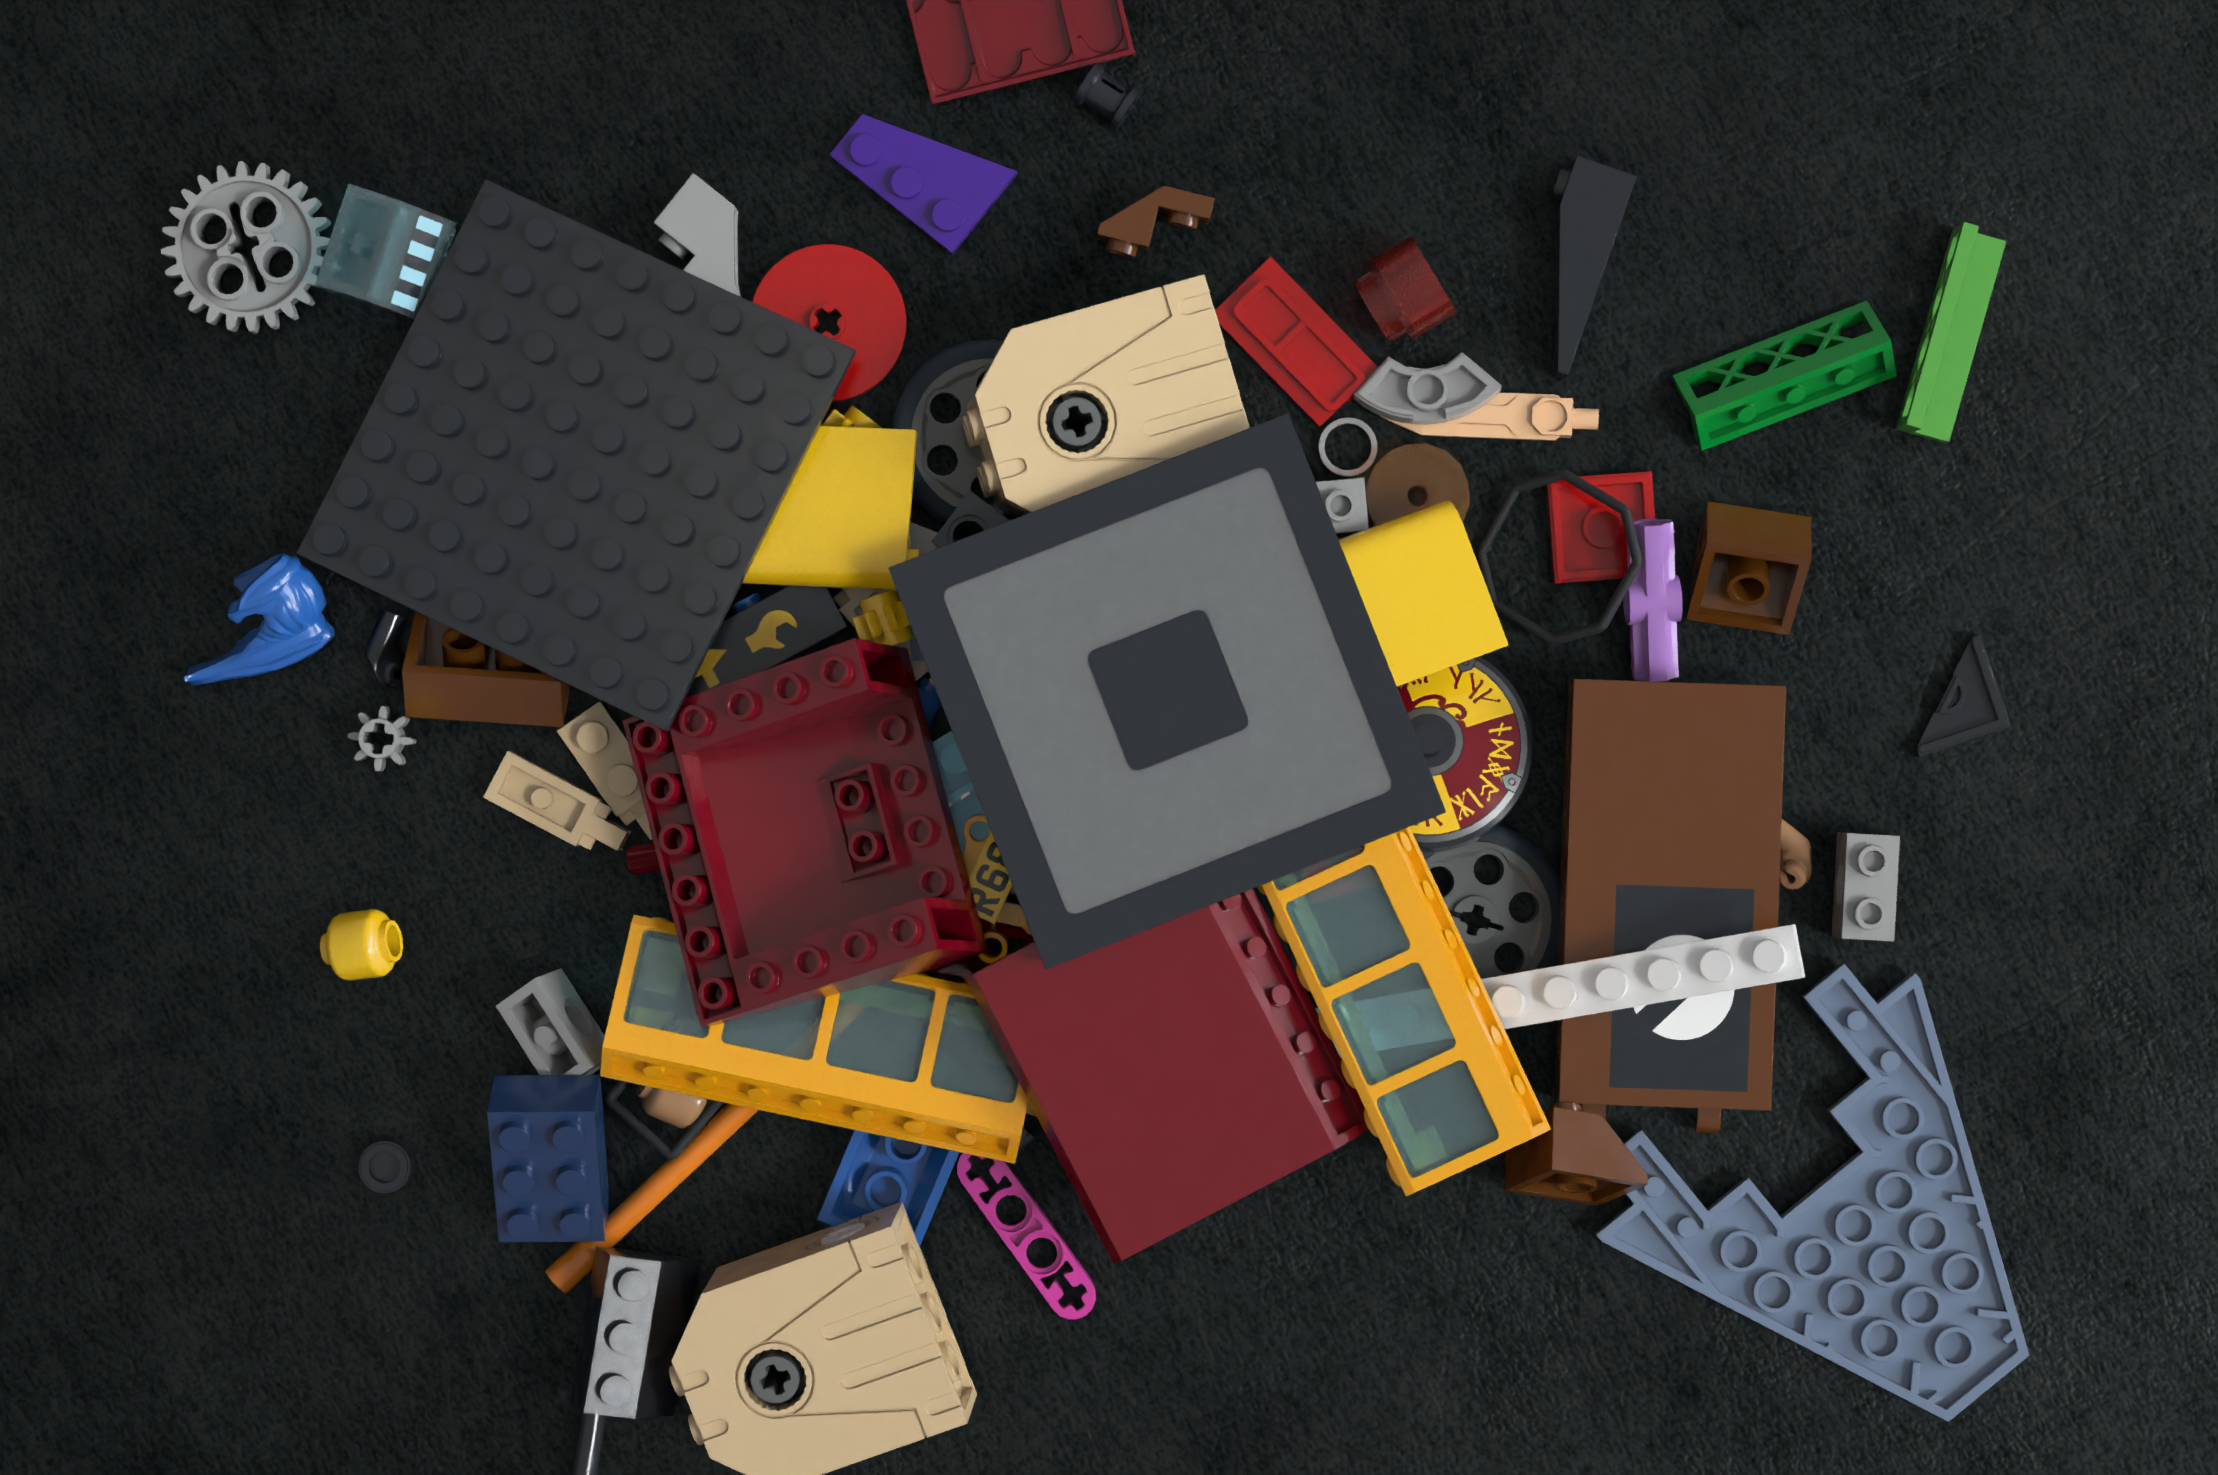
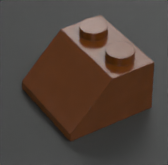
(1749, 568)
(1574, 1160)

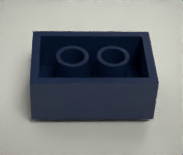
(548, 1158)

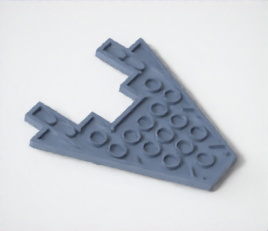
(1884, 1257)

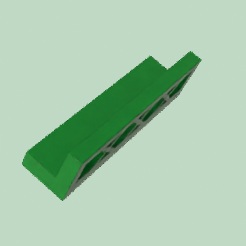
(1791, 382)

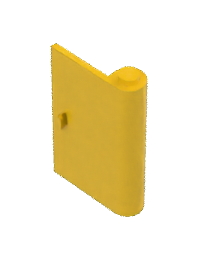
(843, 513)
(1424, 592)

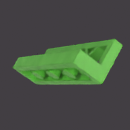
(1951, 333)

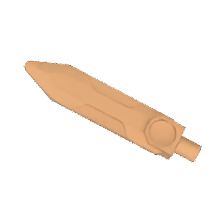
(1516, 417)

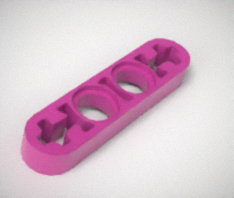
(1020, 1235)

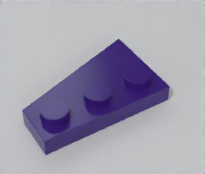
(923, 179)

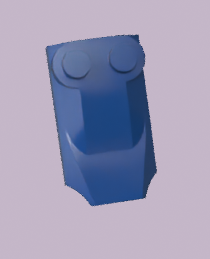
(886, 1172)

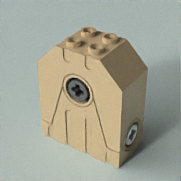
(1135, 374)
(822, 1352)

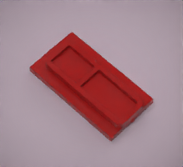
(1295, 341)

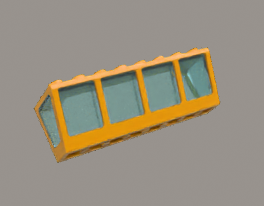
(1405, 1010)
(876, 1059)

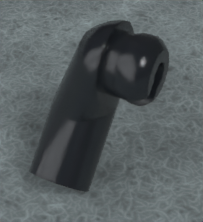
(383, 651)

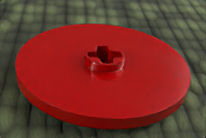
(856, 287)

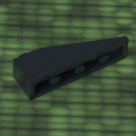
(1585, 229)

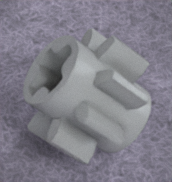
(372, 749)

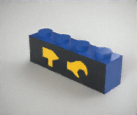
(769, 634)

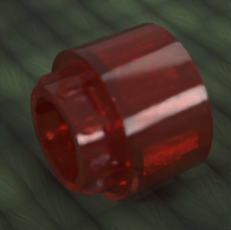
(1404, 292)

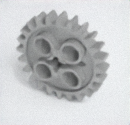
(204, 264)

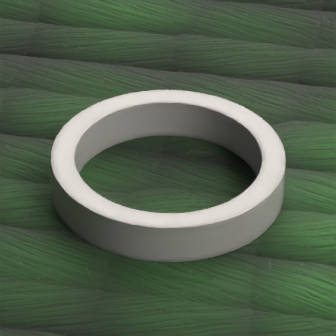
(1321, 447)

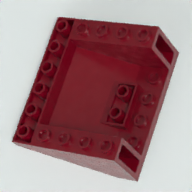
(805, 833)
(1172, 1068)

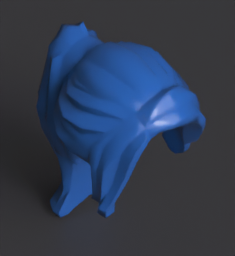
(291, 626)

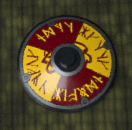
(1475, 748)

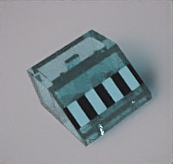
(384, 252)

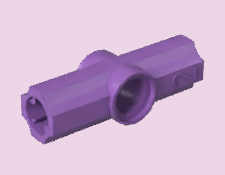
(1654, 603)

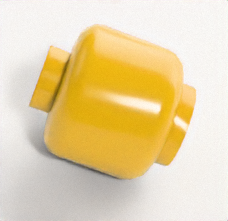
(361, 944)

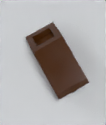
(1134, 225)

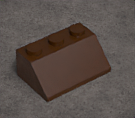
(466, 680)

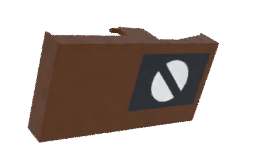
(1661, 848)

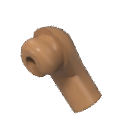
(1794, 858)

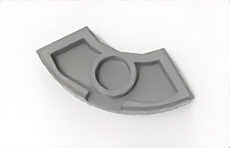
(1427, 394)

